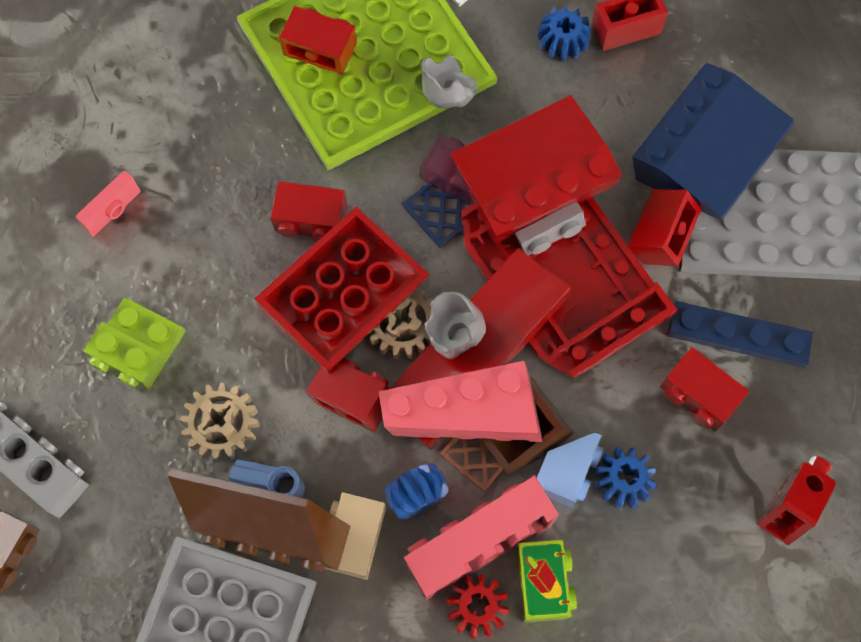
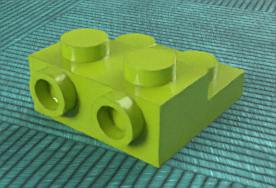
(134, 344)

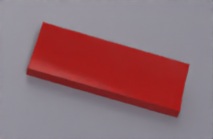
(514, 309)

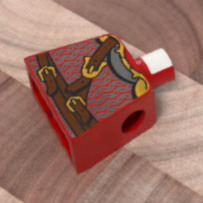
(799, 501)

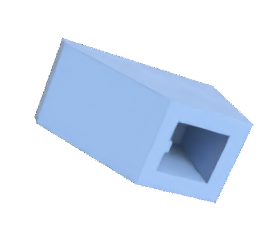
(566, 468)

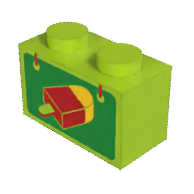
(544, 581)

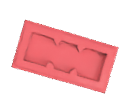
(108, 203)

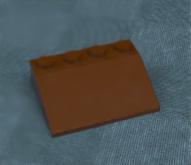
(260, 521)

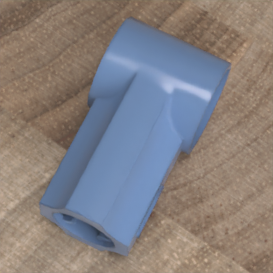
(265, 477)

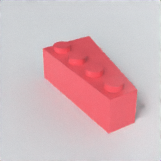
(467, 406)
(480, 538)

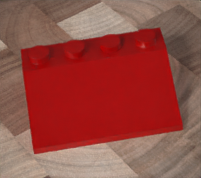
(535, 167)
(340, 289)

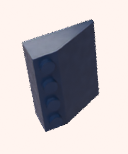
(712, 140)

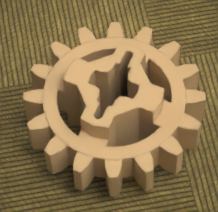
(413, 330)
(209, 431)

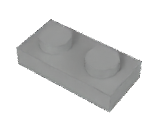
(562, 223)

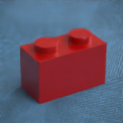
(627, 21)
(318, 39)
(307, 209)
(665, 227)
(703, 390)
(350, 393)

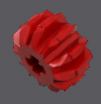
(466, 600)

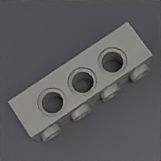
(63, 485)

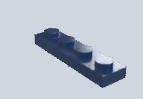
(741, 334)

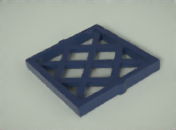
(425, 191)

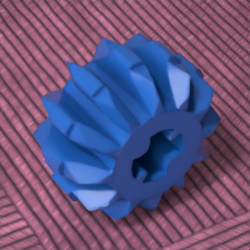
(564, 33)
(632, 467)
(416, 491)

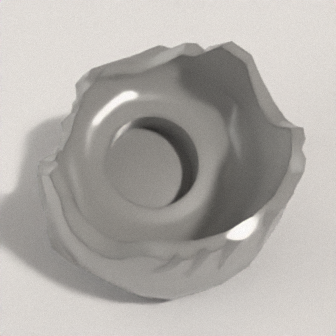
(446, 84)
(454, 324)

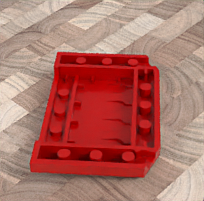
(609, 297)

